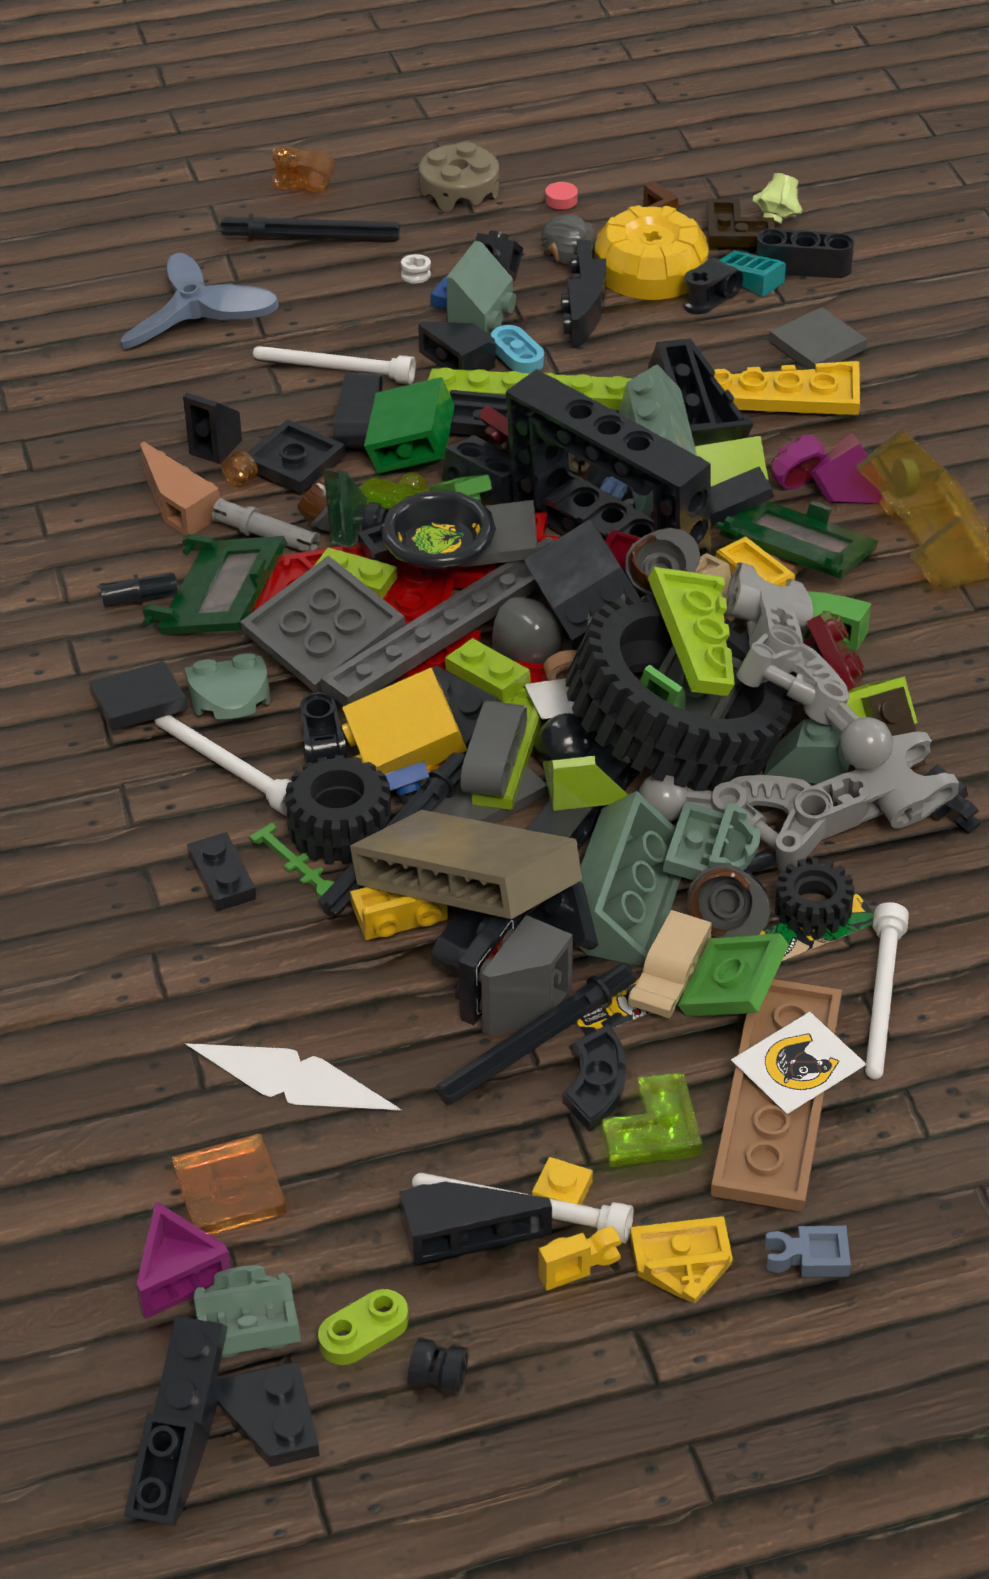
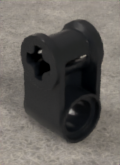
(710, 286)
(321, 728)

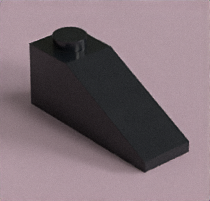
(465, 1218)

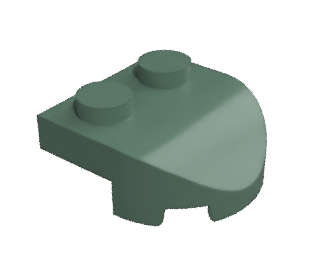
(229, 686)
(711, 839)
(253, 1308)

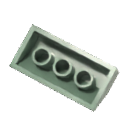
(657, 405)
(626, 880)

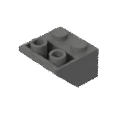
(525, 976)

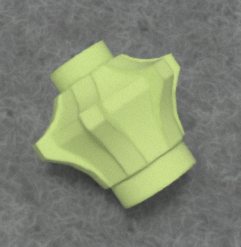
(779, 198)

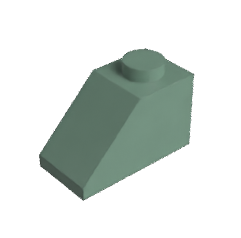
(808, 753)

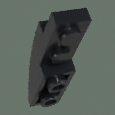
(585, 294)
(181, 1422)

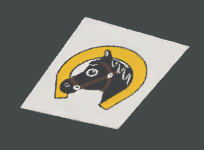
(798, 1062)

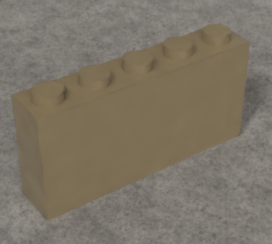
(467, 863)

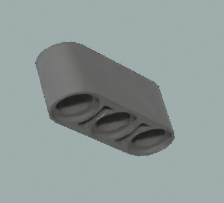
(493, 748)

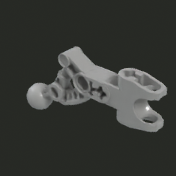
(775, 629)
(838, 802)

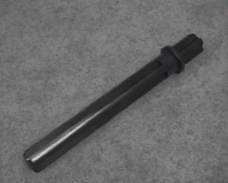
(309, 228)
(439, 785)
(595, 994)

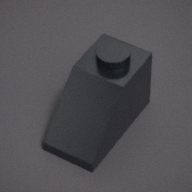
(457, 345)
(211, 428)

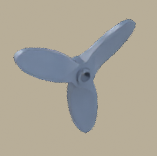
(196, 300)

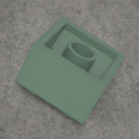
(479, 290)

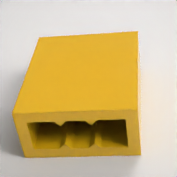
(404, 724)

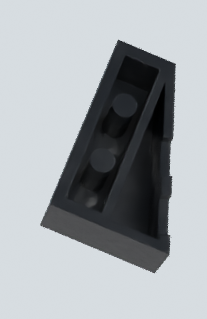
(707, 405)

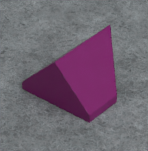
(841, 479)
(176, 1262)

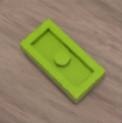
(372, 573)
(487, 669)

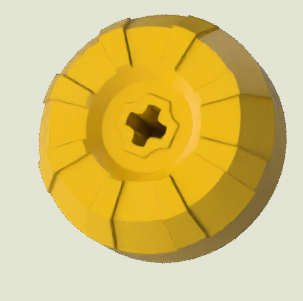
(650, 252)

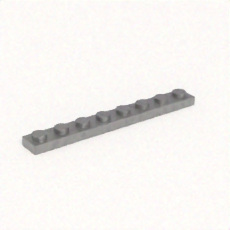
(430, 632)

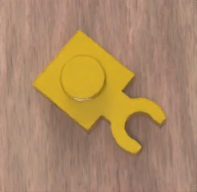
(572, 1257)

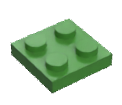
(733, 975)

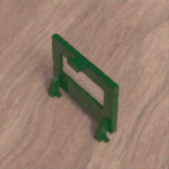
(800, 536)
(219, 584)

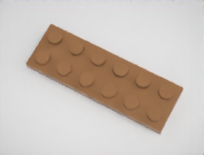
(763, 1150)

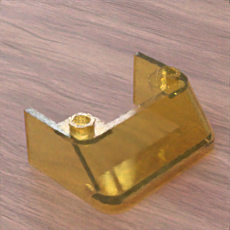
(935, 509)

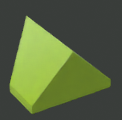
(579, 784)

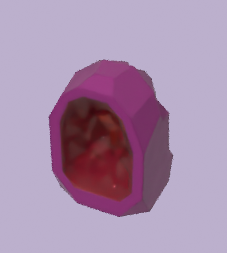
(796, 461)

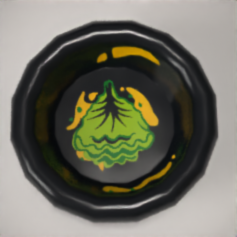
(438, 529)

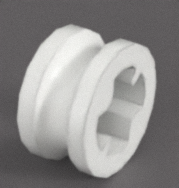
(415, 268)

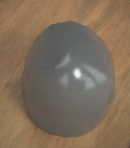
(527, 631)

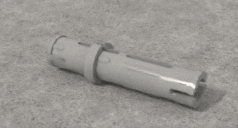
(251, 522)

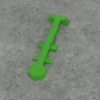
(292, 861)

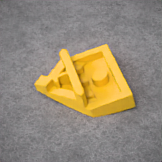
(682, 1255)

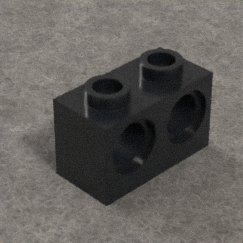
(478, 457)

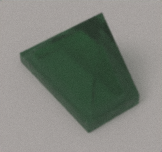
(345, 507)

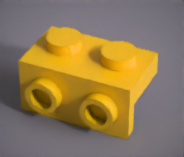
(387, 913)

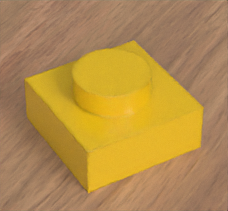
(563, 1182)

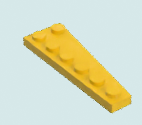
(823, 390)

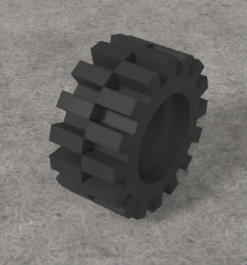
(817, 880)

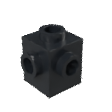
(505, 251)

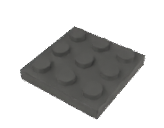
(321, 622)

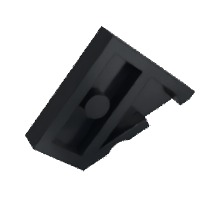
(272, 1413)

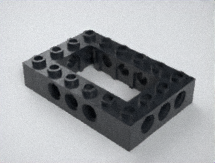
(555, 419)

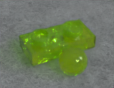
(389, 492)

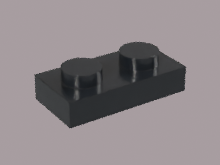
(221, 871)

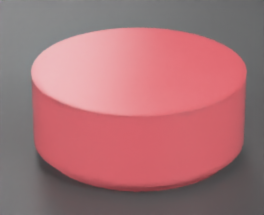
(561, 195)

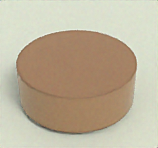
(558, 665)

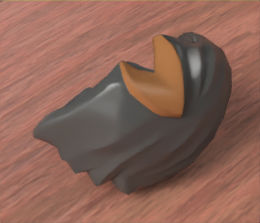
(561, 236)

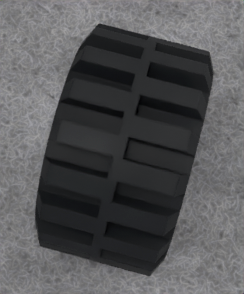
(336, 806)

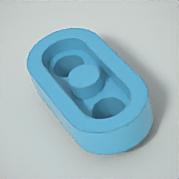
(518, 349)

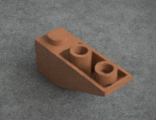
(180, 494)

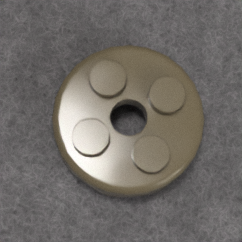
(458, 173)

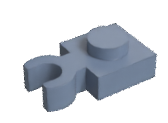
(817, 1249)

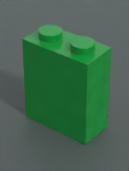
(409, 425)

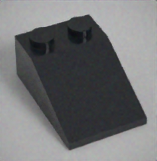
(579, 577)

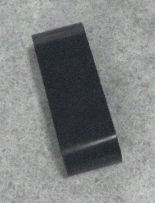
(808, 251)
(355, 408)

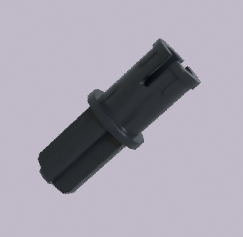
(138, 589)

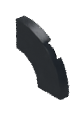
(600, 1077)

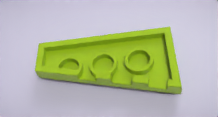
(695, 622)

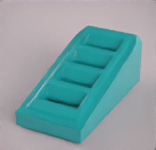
(759, 273)

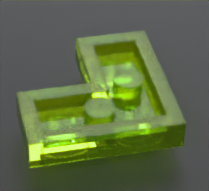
(662, 1132)

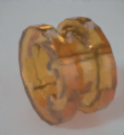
(239, 468)

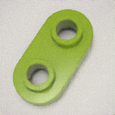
(366, 1325)

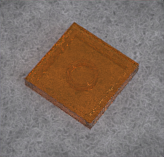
(229, 1184)

